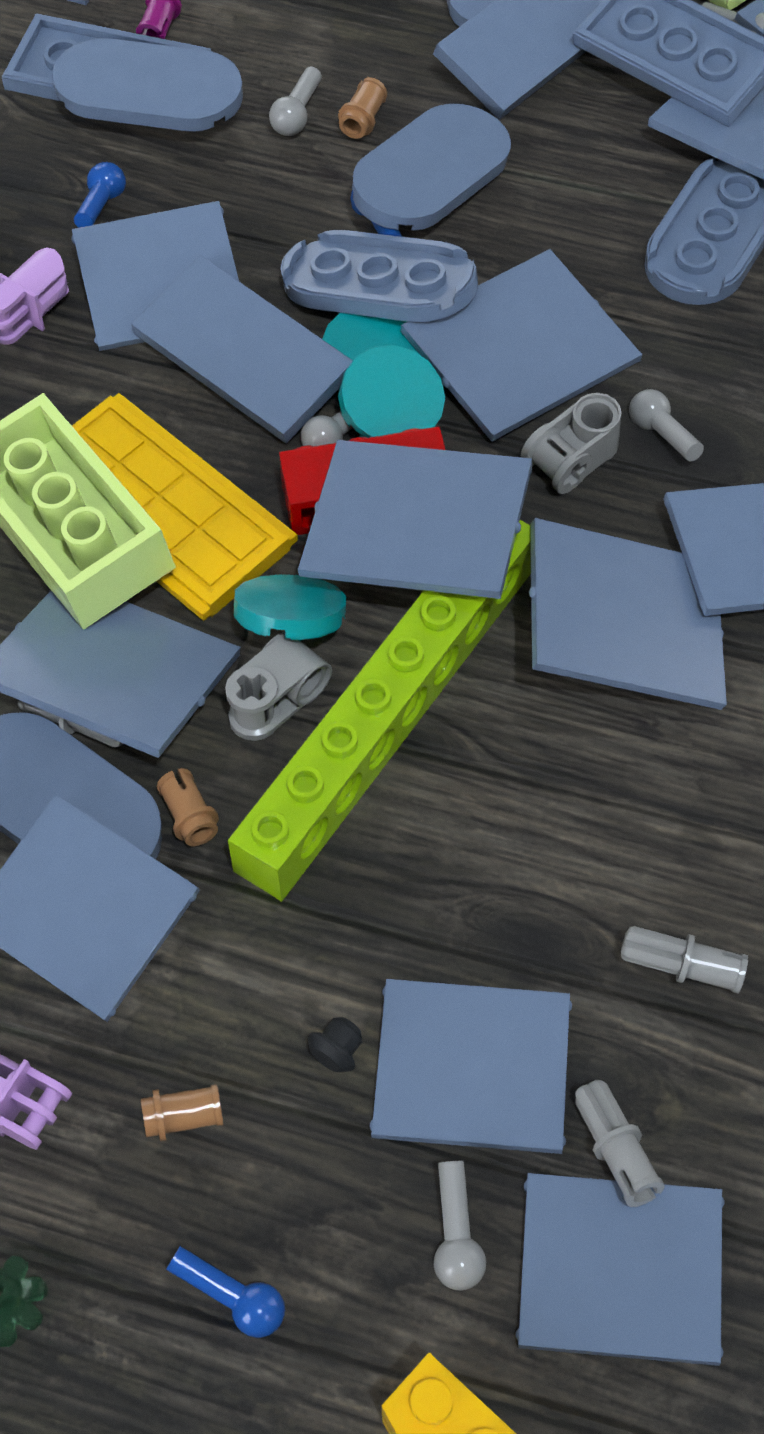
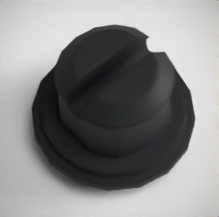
(336, 1045)

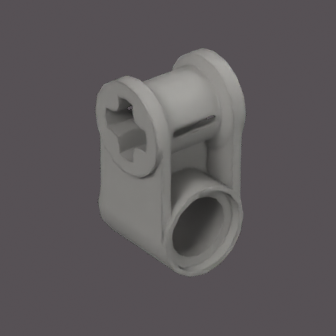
(571, 445)
(274, 687)

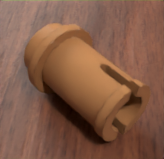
(358, 115)
(193, 818)
(181, 1111)

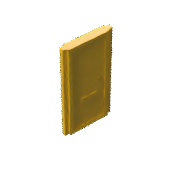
(207, 521)

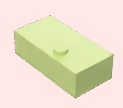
(74, 515)

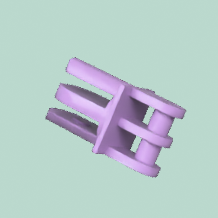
(30, 294)
(14, 1097)

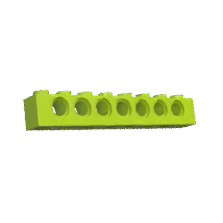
(365, 730)

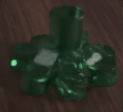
(17, 1299)

